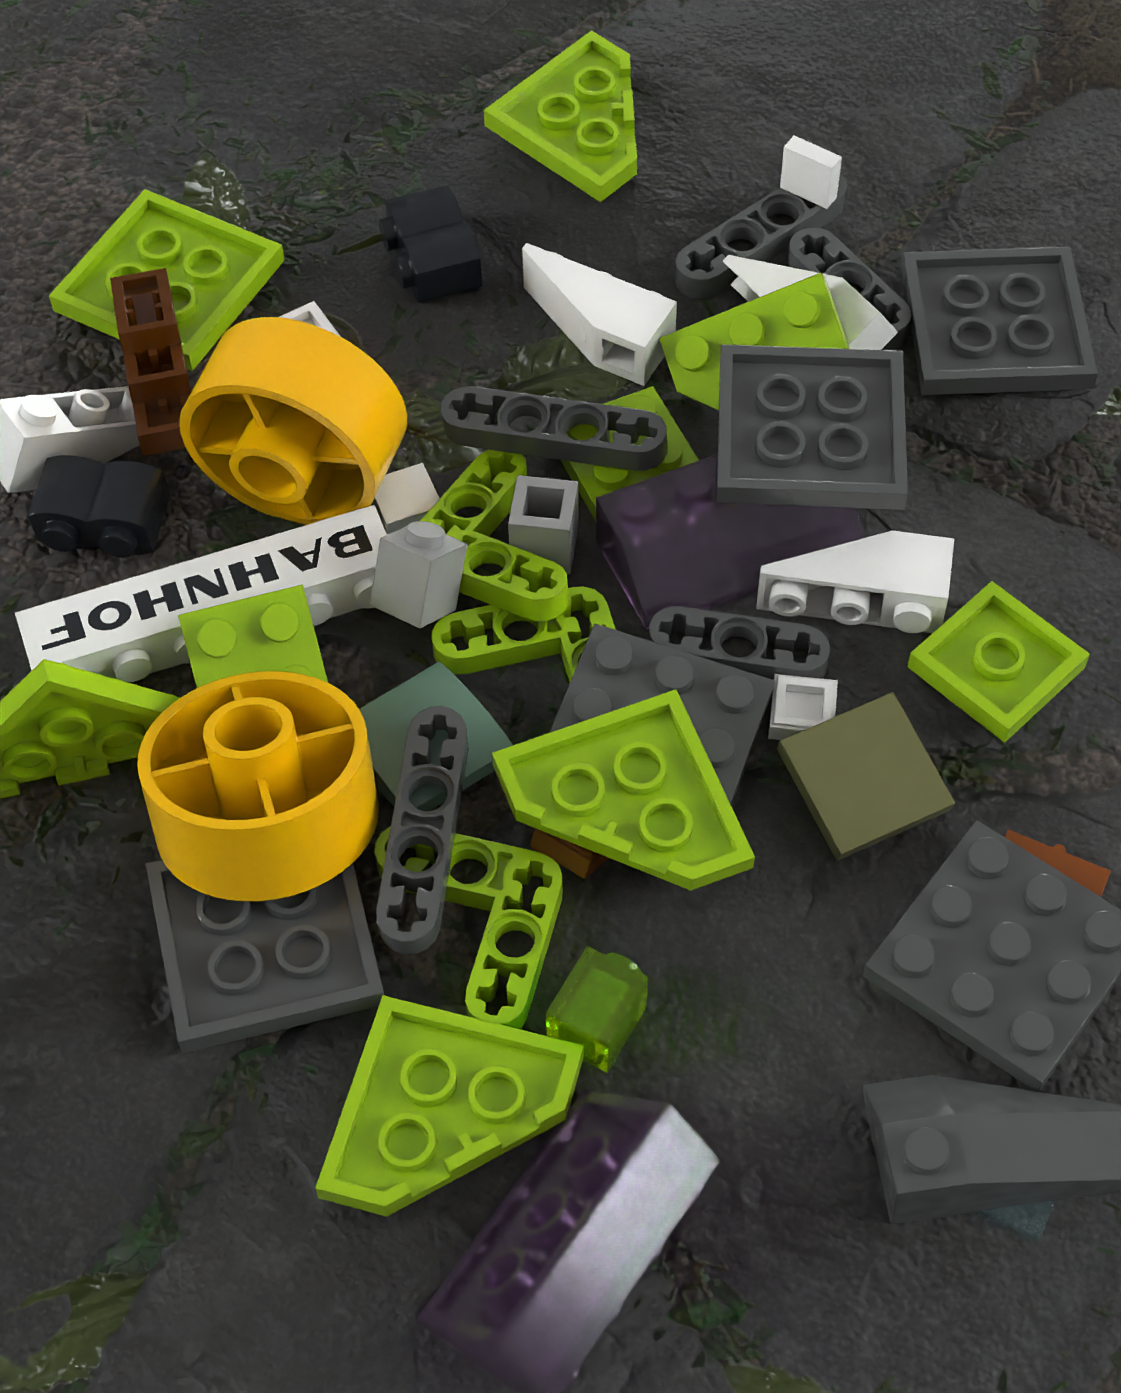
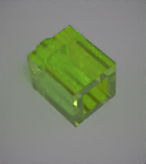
(599, 1006)

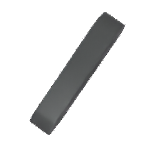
(843, 263)
(760, 631)

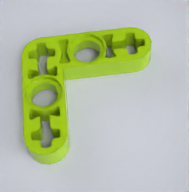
(528, 583)
(552, 636)
(503, 896)

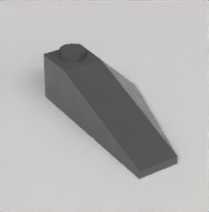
(986, 1146)

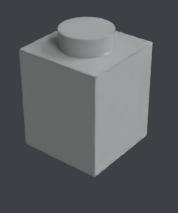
(545, 518)
(418, 573)

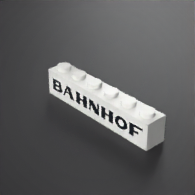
(135, 623)

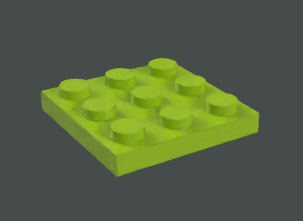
(208, 263)

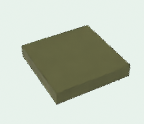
(865, 776)

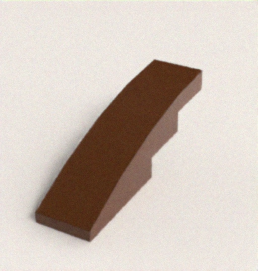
(152, 357)

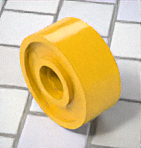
(293, 420)
(259, 785)

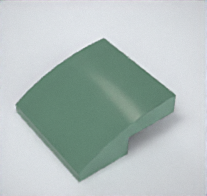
(389, 720)

